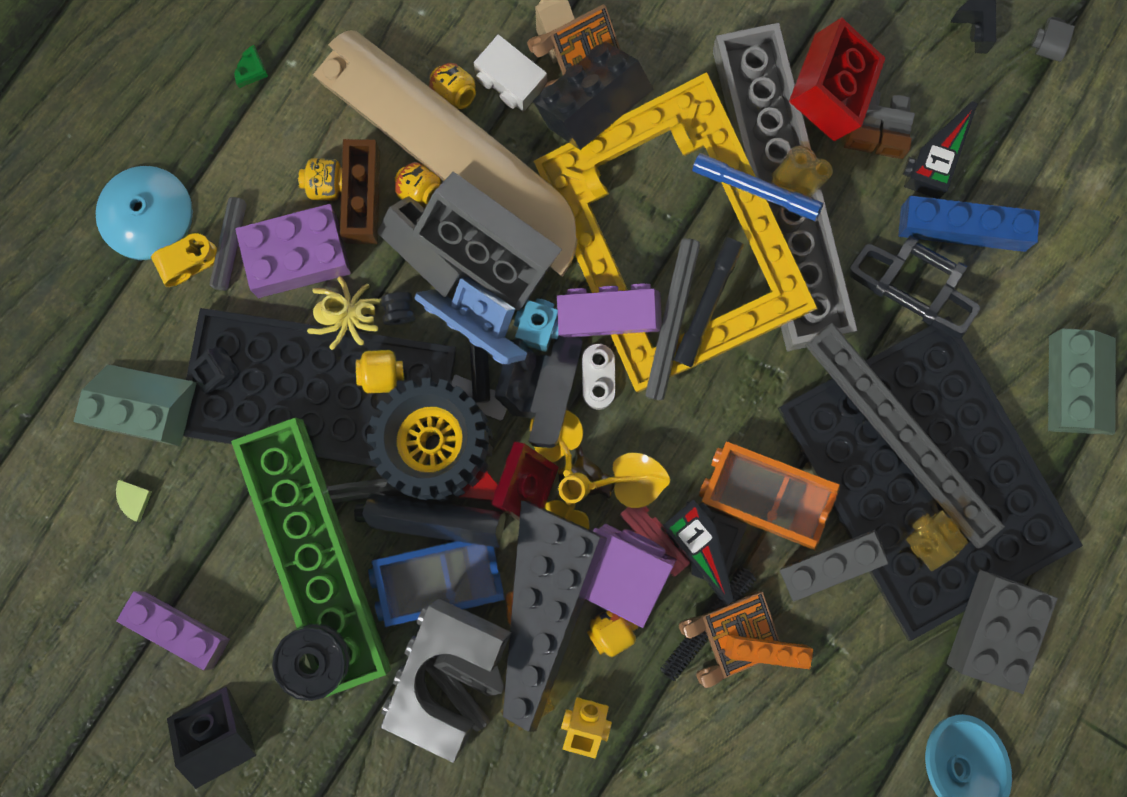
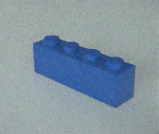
(969, 223)

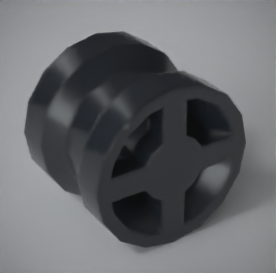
(397, 308)

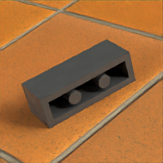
(397, 232)
(834, 565)

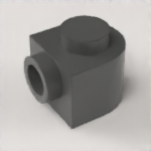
(1053, 39)

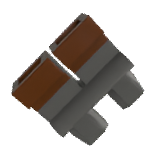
(884, 128)

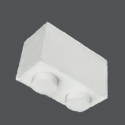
(509, 74)

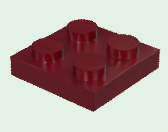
(525, 478)

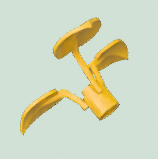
(637, 475)

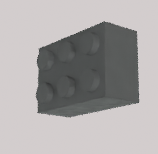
(1001, 631)

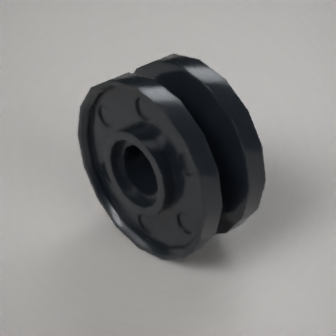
(294, 674)

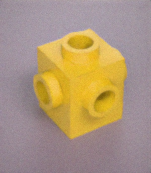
(589, 721)

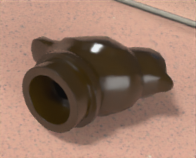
(591, 470)

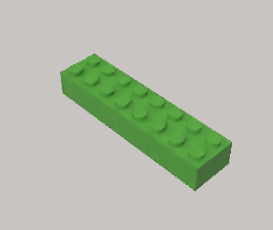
(309, 544)

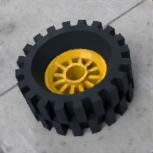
(408, 412)

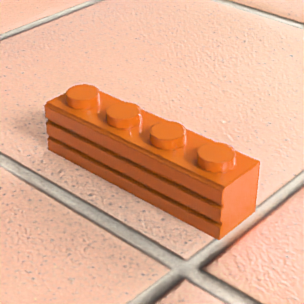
(768, 652)

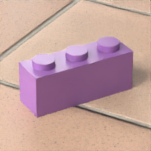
(609, 311)
(173, 630)

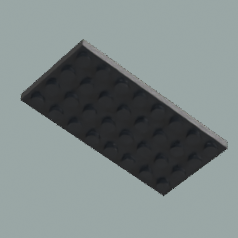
(298, 376)

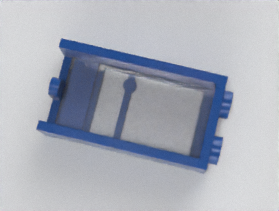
(451, 572)

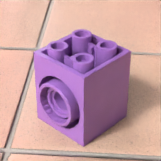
(629, 574)

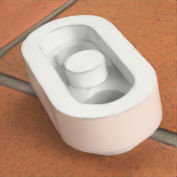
(598, 375)

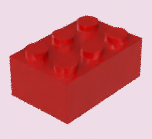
(837, 79)

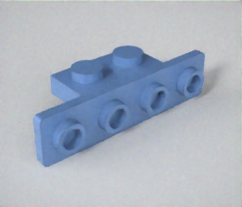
(478, 316)

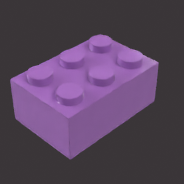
(293, 251)

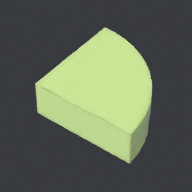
(132, 499)

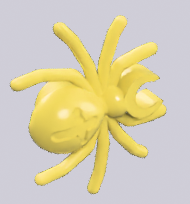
(345, 312)

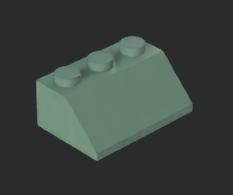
(1082, 382)
(136, 404)

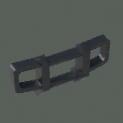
(897, 264)

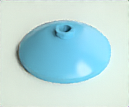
(159, 223)
(967, 759)

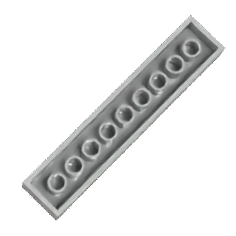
(757, 97)

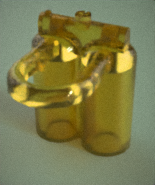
(802, 172)

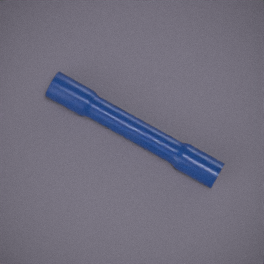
(792, 201)

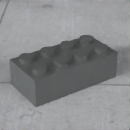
(485, 240)

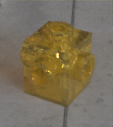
(936, 539)

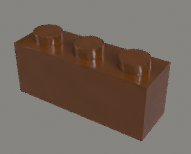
(360, 191)

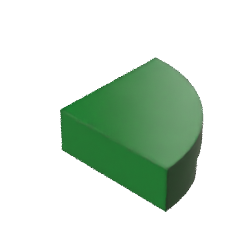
(249, 68)

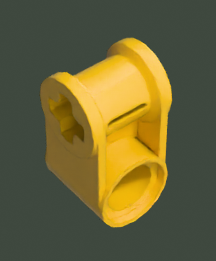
(180, 260)

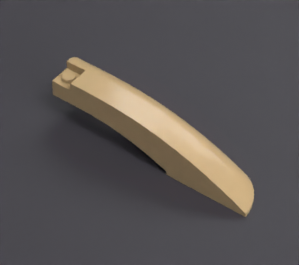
(444, 137)

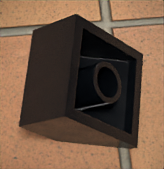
(210, 738)

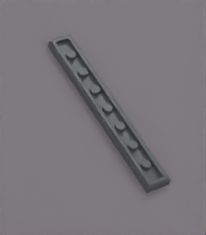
(904, 435)

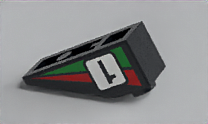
(936, 161)
(699, 542)

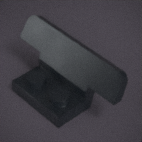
(541, 388)

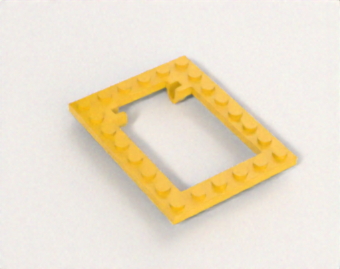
(699, 112)

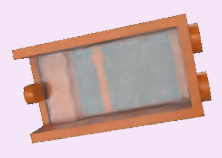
(769, 494)

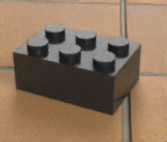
(593, 94)

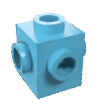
(537, 335)

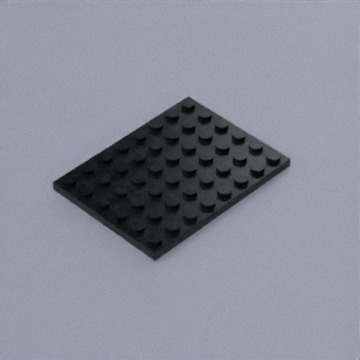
(961, 414)

